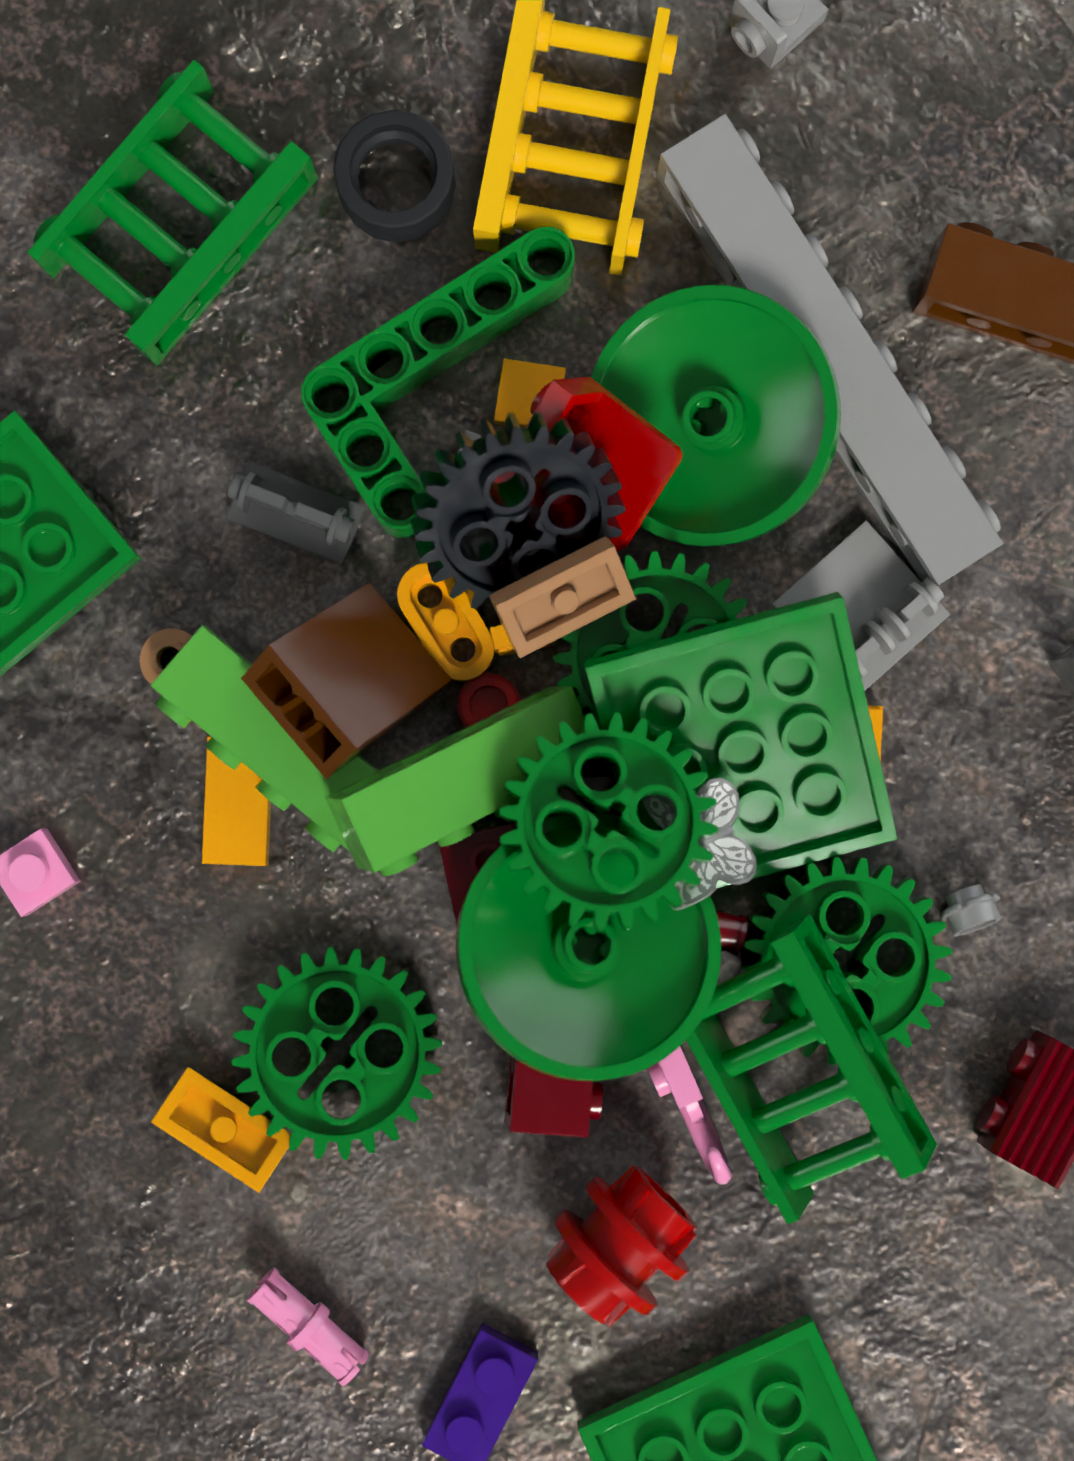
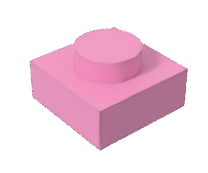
(35, 872)

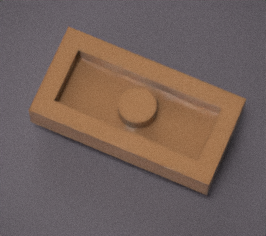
(562, 597)

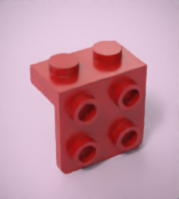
(635, 448)

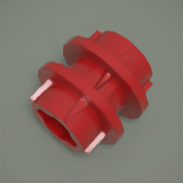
(621, 1246)

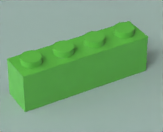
(207, 688)
(448, 783)

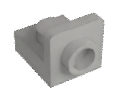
(774, 26)

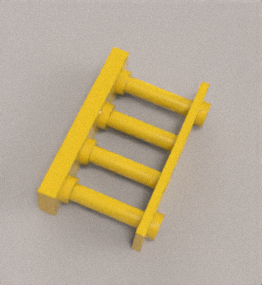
(514, 151)

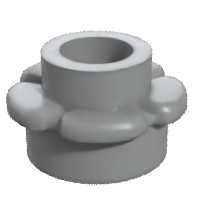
(970, 910)

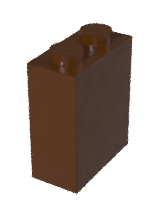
(345, 679)

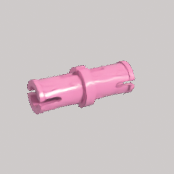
(308, 1326)

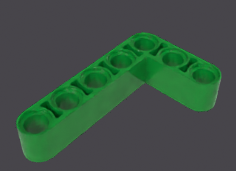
(424, 360)

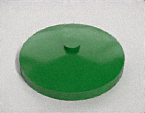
(740, 397)
(577, 996)

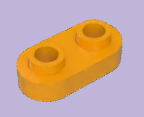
(445, 624)

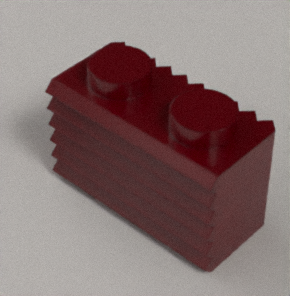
(1035, 1112)

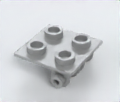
(882, 598)

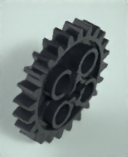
(515, 511)

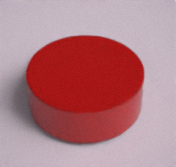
(485, 697)

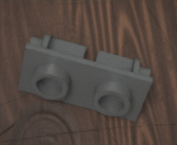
(294, 512)

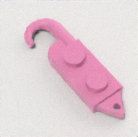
(676, 1077)

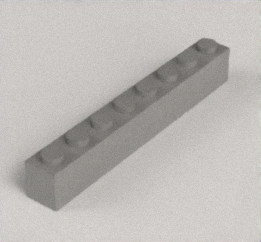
(883, 430)

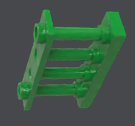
(236, 226)
(863, 1074)

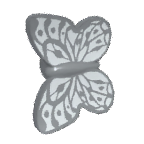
(732, 856)

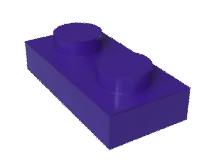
(480, 1397)

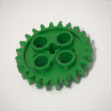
(615, 632)
(642, 772)
(890, 997)
(382, 1091)

